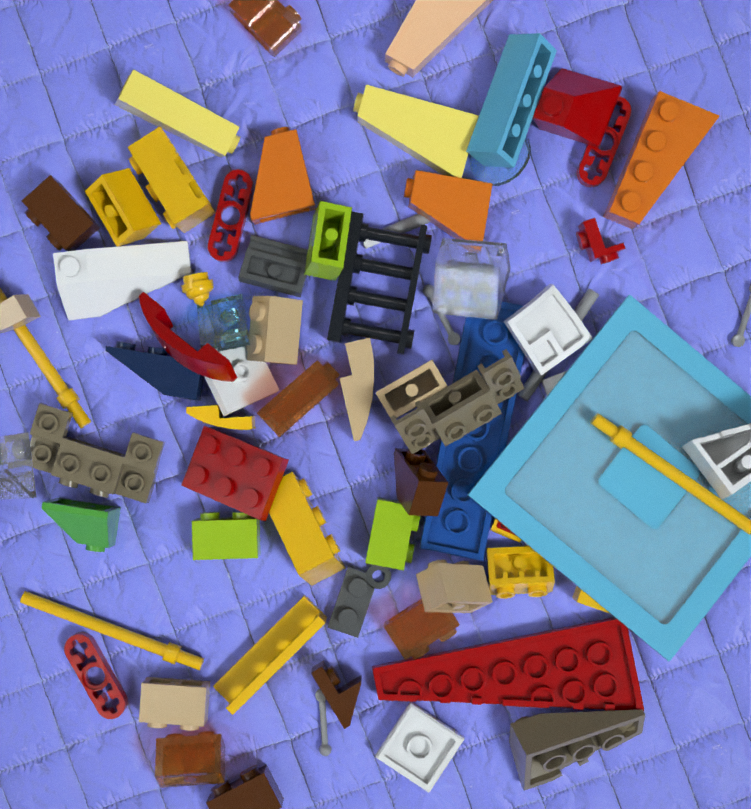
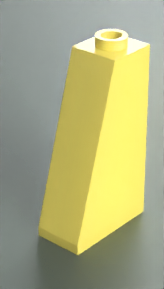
(177, 115)
(418, 127)

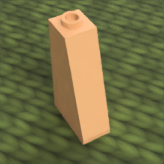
(427, 31)

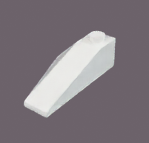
(106, 278)

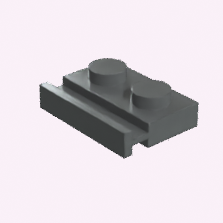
(274, 266)

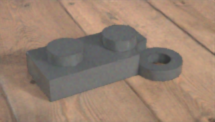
(355, 599)

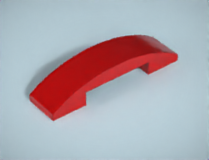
(205, 362)

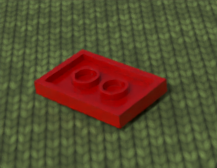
(235, 473)

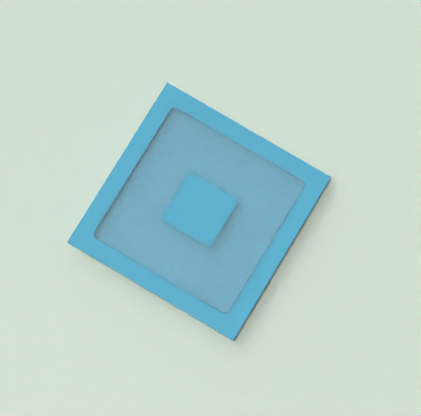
(605, 513)

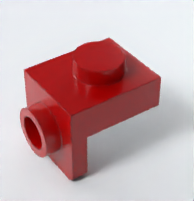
(591, 240)

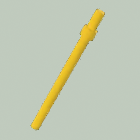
(66, 397)
(623, 438)
(171, 653)

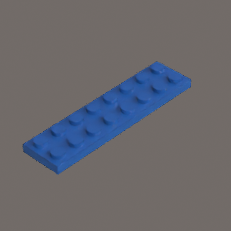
(462, 523)

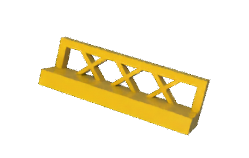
(270, 653)

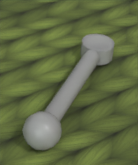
(453, 338)
(738, 340)
(325, 748)

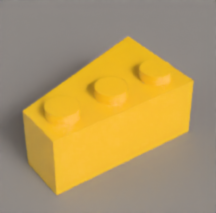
(170, 181)
(303, 531)

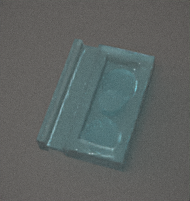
(223, 323)

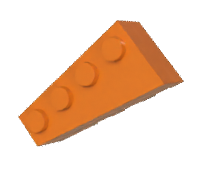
(659, 151)

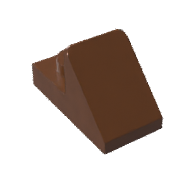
(340, 698)

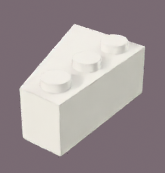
(723, 459)

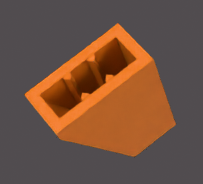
(282, 179)
(450, 203)

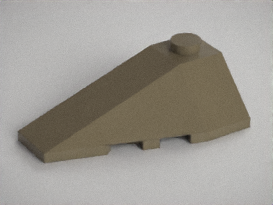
(556, 740)

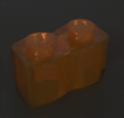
(268, 22)

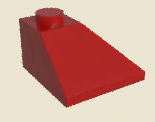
(577, 107)

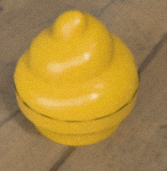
(198, 293)

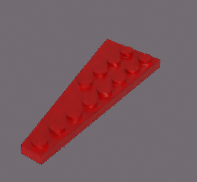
(560, 667)

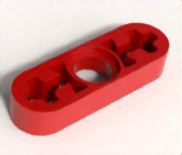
(603, 167)
(244, 194)
(115, 691)

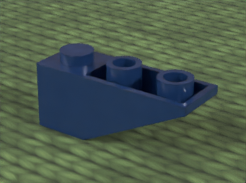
(159, 370)

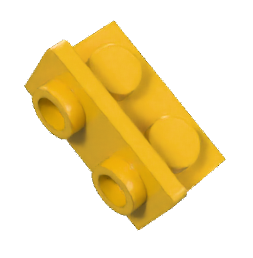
(518, 572)

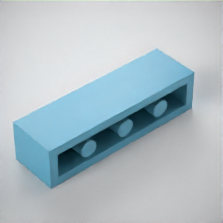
(511, 100)

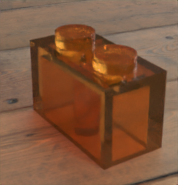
(416, 629)
(190, 760)

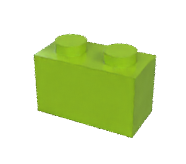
(328, 241)
(391, 535)
(225, 537)

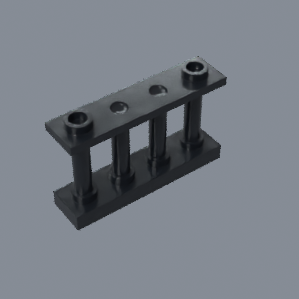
(349, 294)

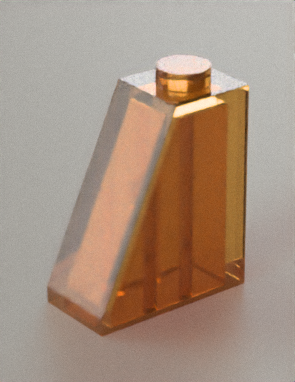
(299, 398)

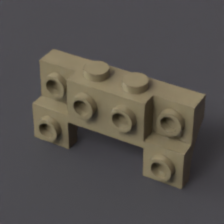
(460, 406)
(91, 465)

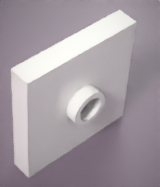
(252, 384)
(419, 747)

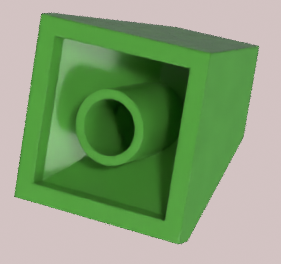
(85, 521)

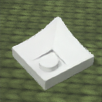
(547, 329)

